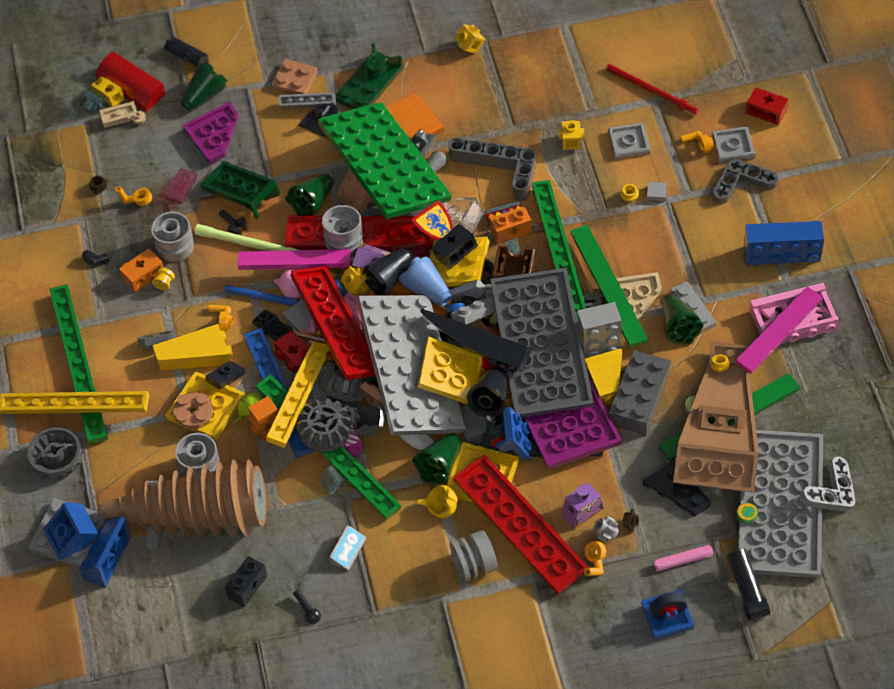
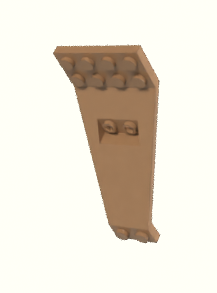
(716, 452)

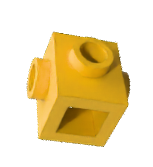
(469, 38)
(571, 135)
(354, 281)

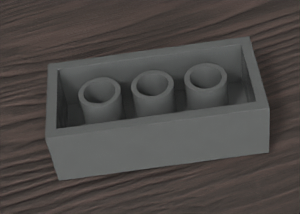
(640, 392)

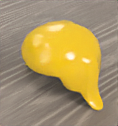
(440, 502)

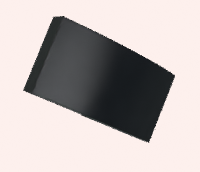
(271, 325)

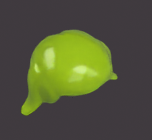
(246, 401)

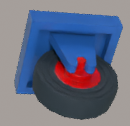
(509, 435)
(667, 614)

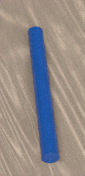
(260, 295)

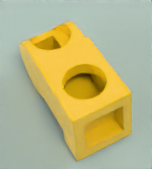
(108, 91)

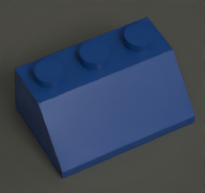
(106, 552)

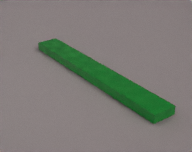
(608, 285)
(762, 399)

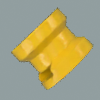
(163, 279)

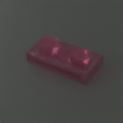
(180, 186)

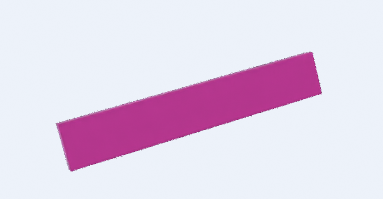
(294, 259)
(779, 330)

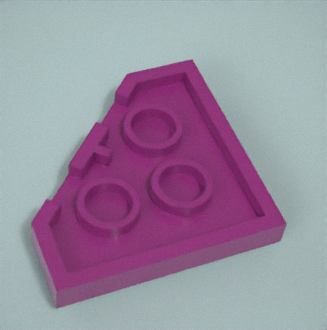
(213, 131)

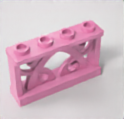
(808, 327)

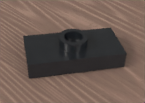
(225, 374)

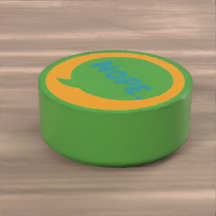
(747, 513)

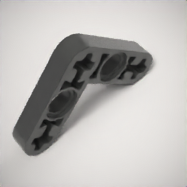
(736, 175)

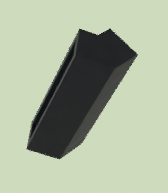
(185, 51)

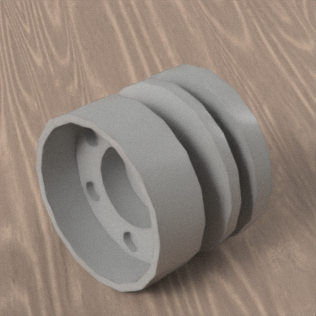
(342, 228)
(476, 554)

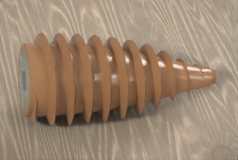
(196, 502)

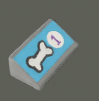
(347, 548)

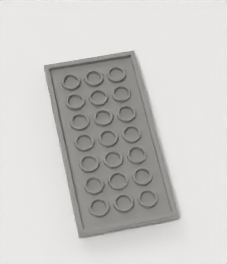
(396, 343)
(786, 532)

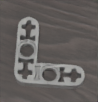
(838, 470)

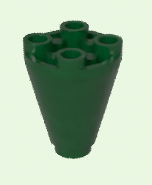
(202, 86)
(309, 195)
(680, 321)
(438, 459)

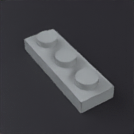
(690, 298)
(474, 311)

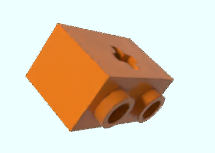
(511, 225)
(140, 270)
(262, 417)

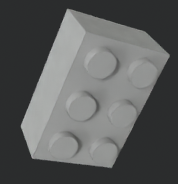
(599, 329)

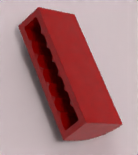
(134, 82)

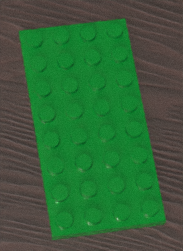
(384, 160)

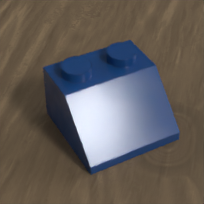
(70, 530)

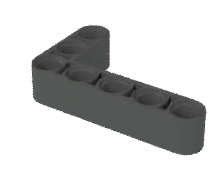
(498, 156)

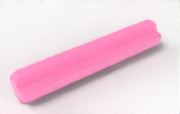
(683, 558)

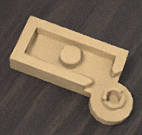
(121, 114)

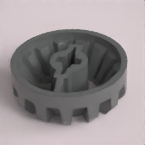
(333, 384)
(327, 436)
(52, 449)

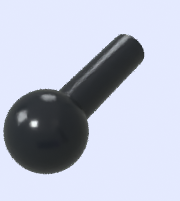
(312, 614)

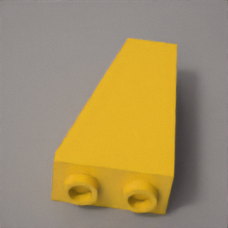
(194, 350)

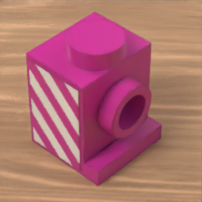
(353, 444)

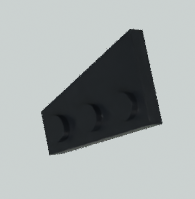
(685, 496)

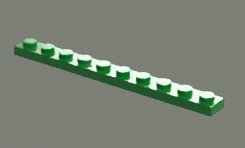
(556, 238)
(77, 358)
(341, 459)

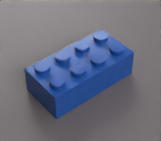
(783, 242)

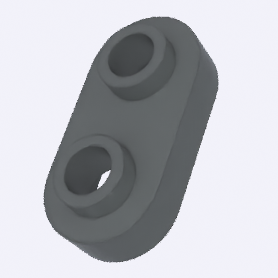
(151, 339)

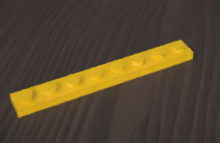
(298, 394)
(74, 402)

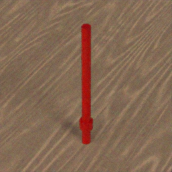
(681, 103)

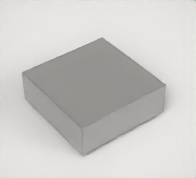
(656, 191)

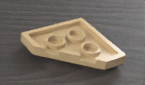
(640, 291)

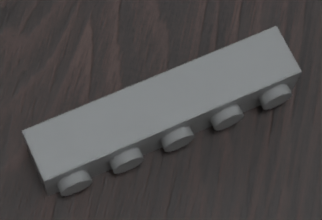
(307, 100)

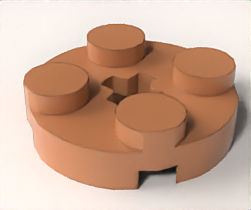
(192, 400)

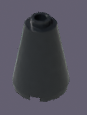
(385, 272)
(489, 393)

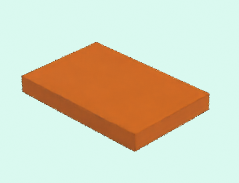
(414, 115)

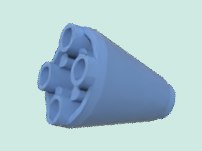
(425, 280)

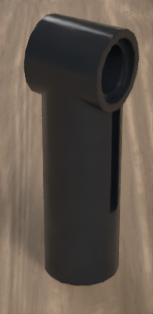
(754, 601)

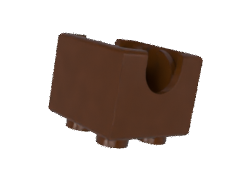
(513, 264)

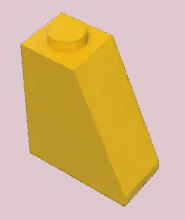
(605, 374)

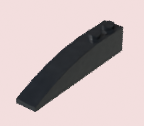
(482, 343)

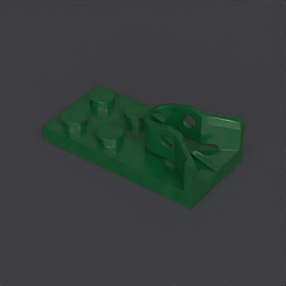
(370, 80)
(240, 186)

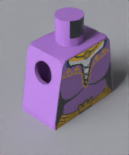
(366, 254)
(584, 503)

